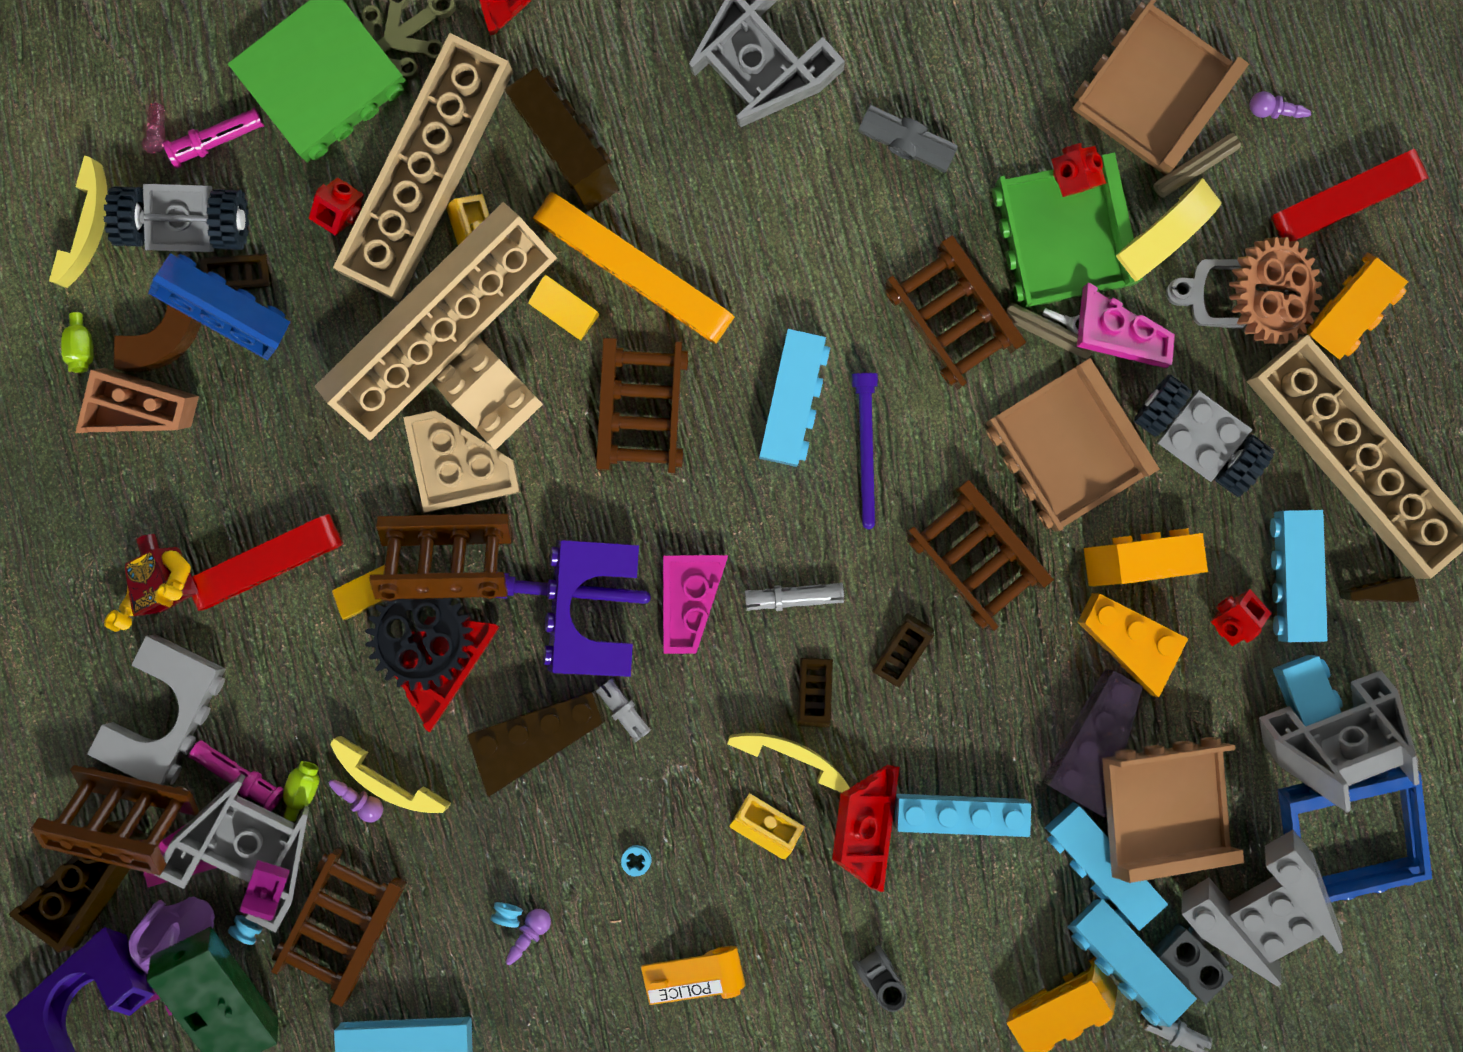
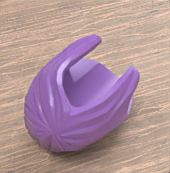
(167, 926)

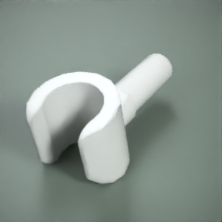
(1065, 320)

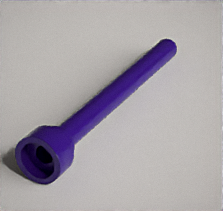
(865, 386)
(582, 592)

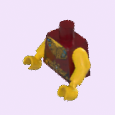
(154, 583)

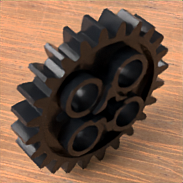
(392, 649)

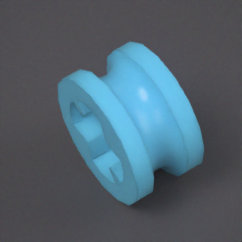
(635, 870)
(506, 914)
(244, 930)

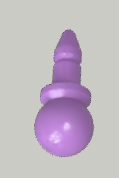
(1265, 104)
(368, 808)
(536, 923)

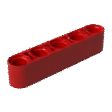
(1350, 196)
(265, 562)

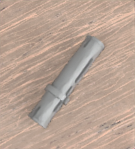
(794, 596)

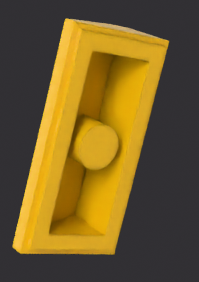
(466, 215)
(563, 307)
(356, 595)
(767, 826)

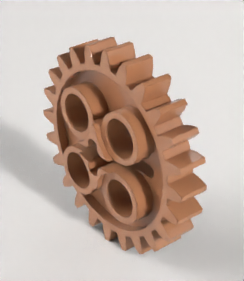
(1280, 267)

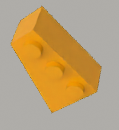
(1357, 307)
(1146, 559)
(1135, 641)
(1064, 1010)

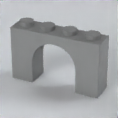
(193, 683)

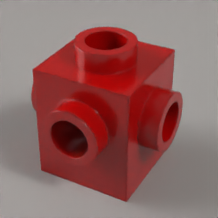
(1078, 169)
(336, 206)
(1240, 617)

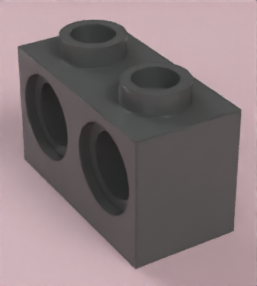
(1189, 966)

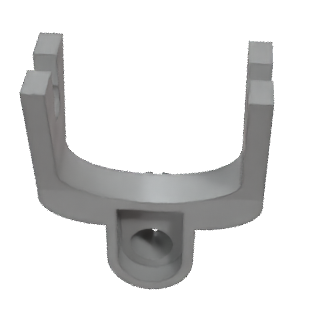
(1195, 293)

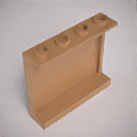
(1157, 88)
(1071, 446)
(1168, 810)

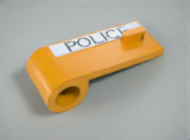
(695, 977)

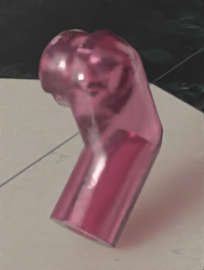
(155, 129)

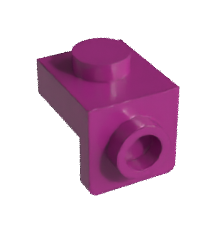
(264, 890)

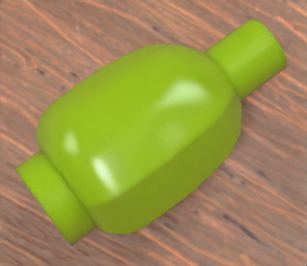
(77, 345)
(300, 788)

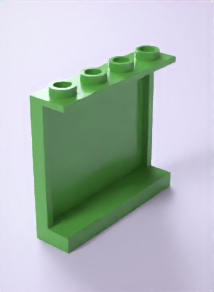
(318, 75)
(1061, 240)

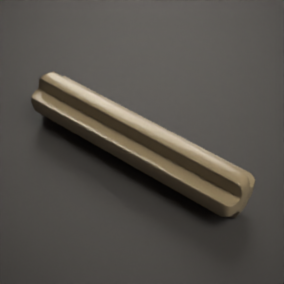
(1197, 165)
(1046, 329)

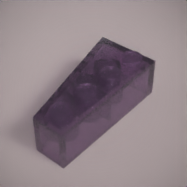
(1096, 734)

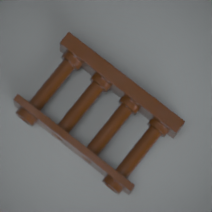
(987, 310)
(612, 421)
(441, 530)
(1010, 550)
(115, 847)
(356, 953)

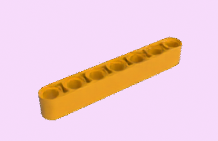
(633, 267)

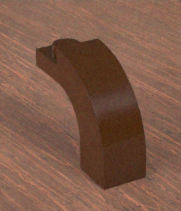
(158, 346)

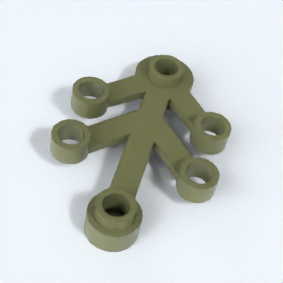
(397, 35)

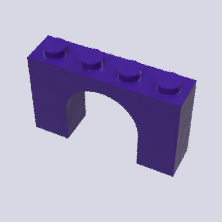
(567, 648)
(41, 1016)

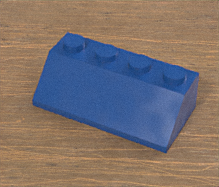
(219, 306)

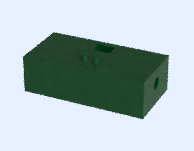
(212, 996)

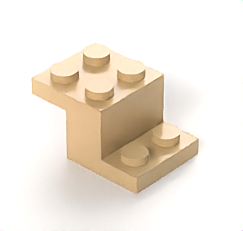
(486, 393)

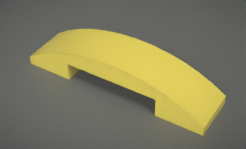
(1170, 230)
(71, 265)
(753, 743)
(351, 758)

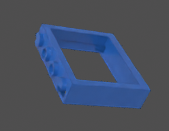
(1380, 876)

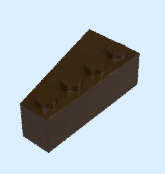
(563, 138)
(525, 741)
(72, 898)

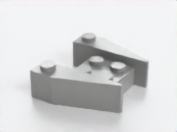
(759, 62)
(1346, 745)
(233, 837)
(1271, 916)

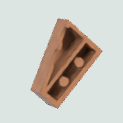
(132, 404)

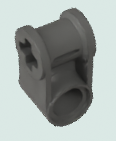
(879, 974)

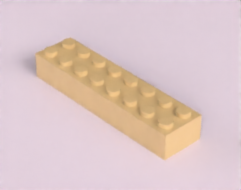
(424, 167)
(435, 321)
(1361, 457)

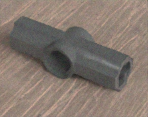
(907, 138)

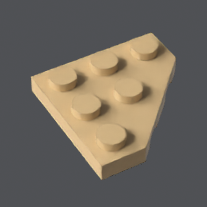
(455, 465)

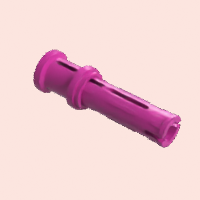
(251, 120)
(253, 784)

